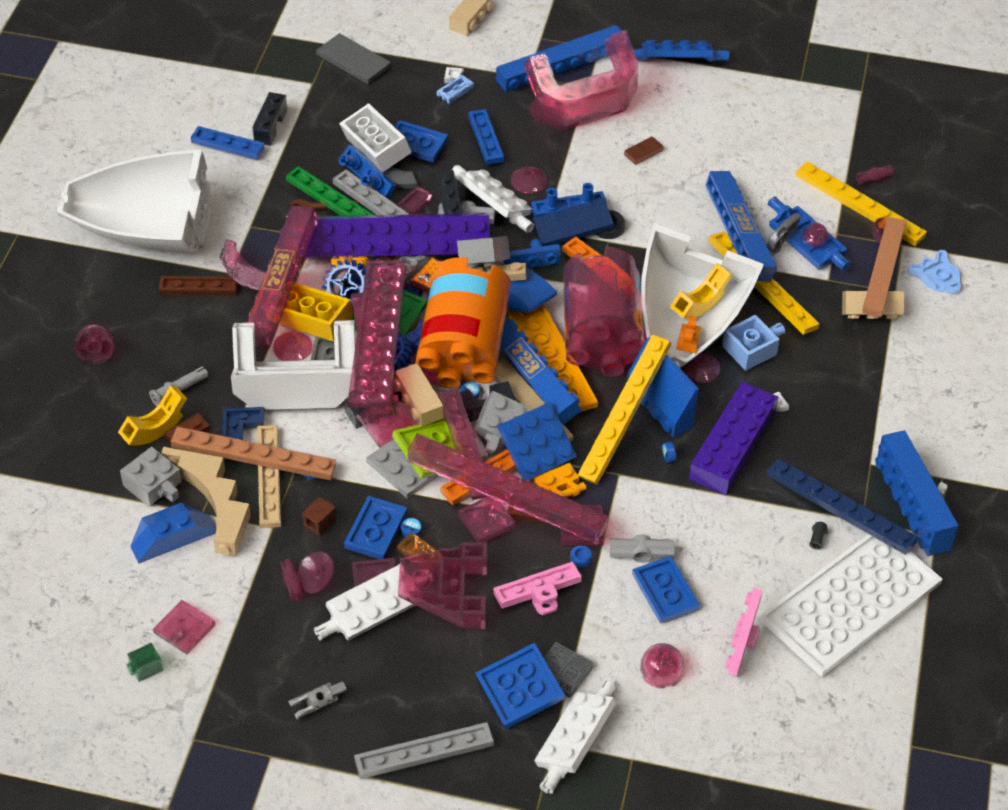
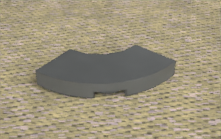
(402, 179)
(782, 233)

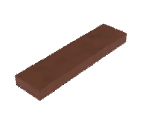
(197, 285)

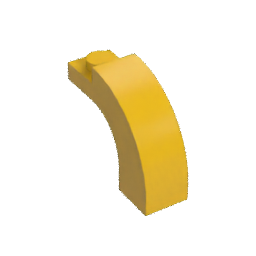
(705, 296)
(153, 425)

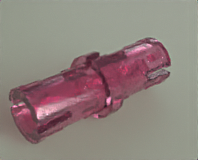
(874, 174)
(291, 580)

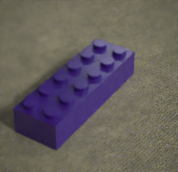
(733, 438)

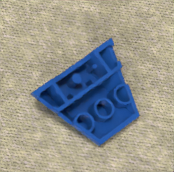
(529, 293)

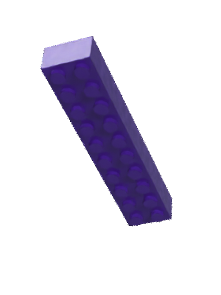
(395, 234)

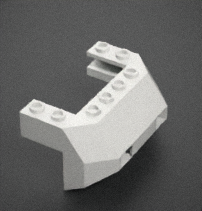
(292, 383)

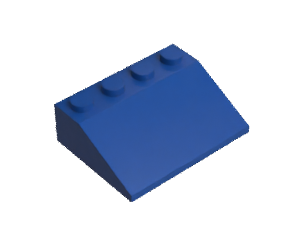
(670, 396)

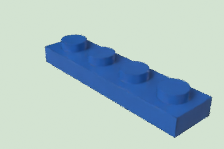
(486, 137)
(227, 142)

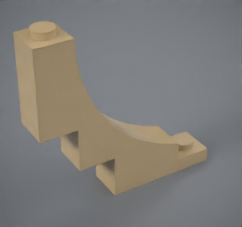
(206, 475)

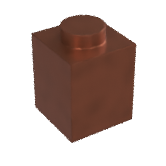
(319, 516)

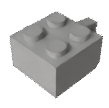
(484, 251)
(494, 412)
(151, 477)

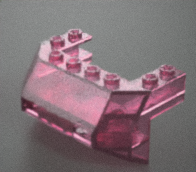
(586, 98)

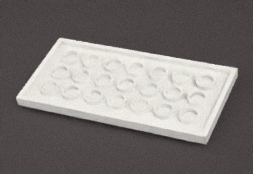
(849, 602)

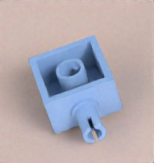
(752, 341)

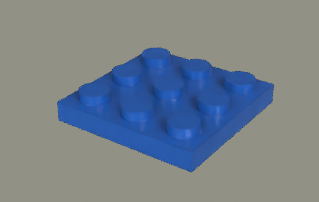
(536, 441)
(520, 685)

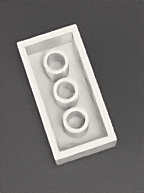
(375, 137)

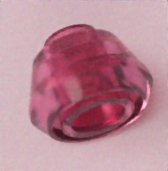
(815, 235)

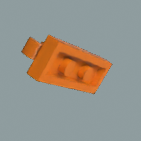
(689, 336)

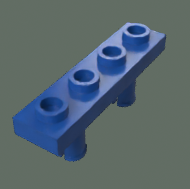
(367, 171)
(555, 204)
(536, 255)

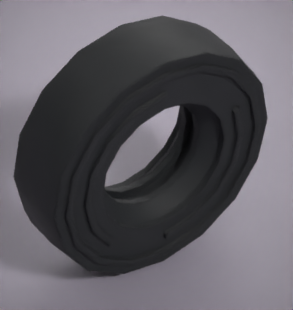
(618, 228)

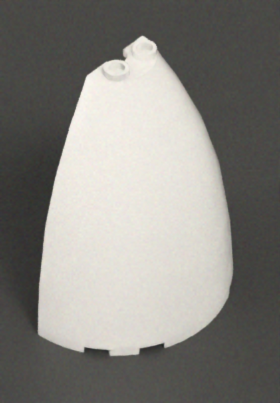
(144, 201)
(676, 268)

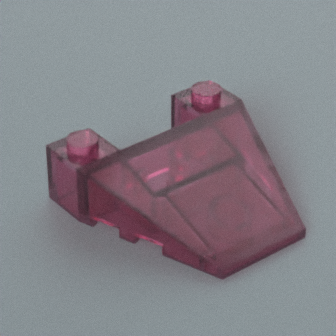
(438, 583)

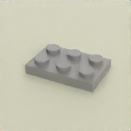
(395, 468)

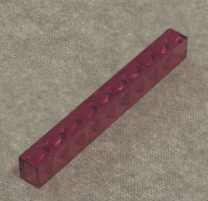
(507, 488)

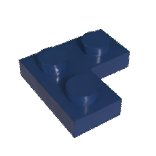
(239, 418)

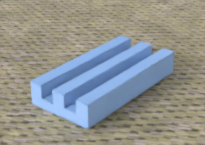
(457, 90)

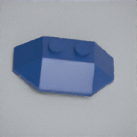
(170, 530)

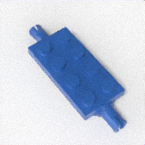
(682, 49)
(818, 256)

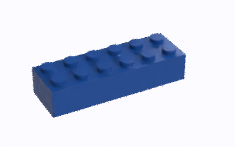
(916, 493)

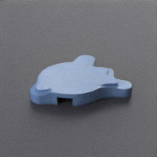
(938, 274)

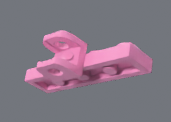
(539, 588)
(745, 632)

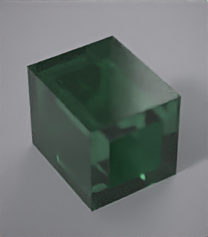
(144, 662)

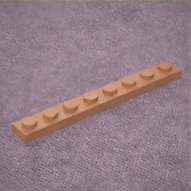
(253, 453)

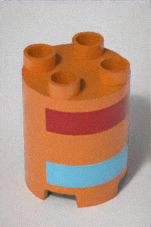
(464, 323)

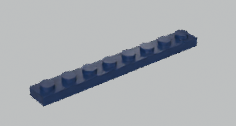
(842, 506)

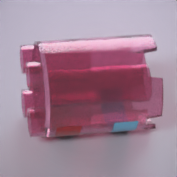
(603, 311)

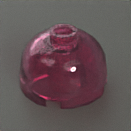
(94, 343)
(662, 665)

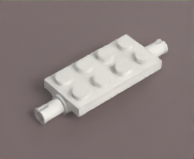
(496, 196)
(364, 606)
(574, 734)

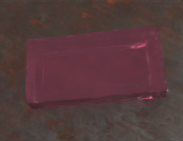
(415, 200)

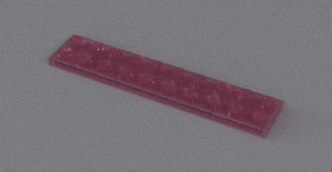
(377, 334)

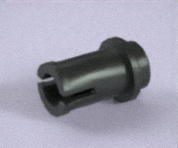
(819, 531)

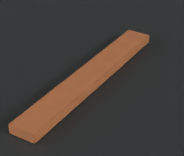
(884, 267)

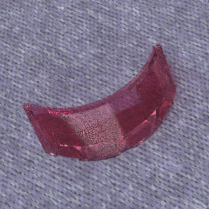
(238, 268)

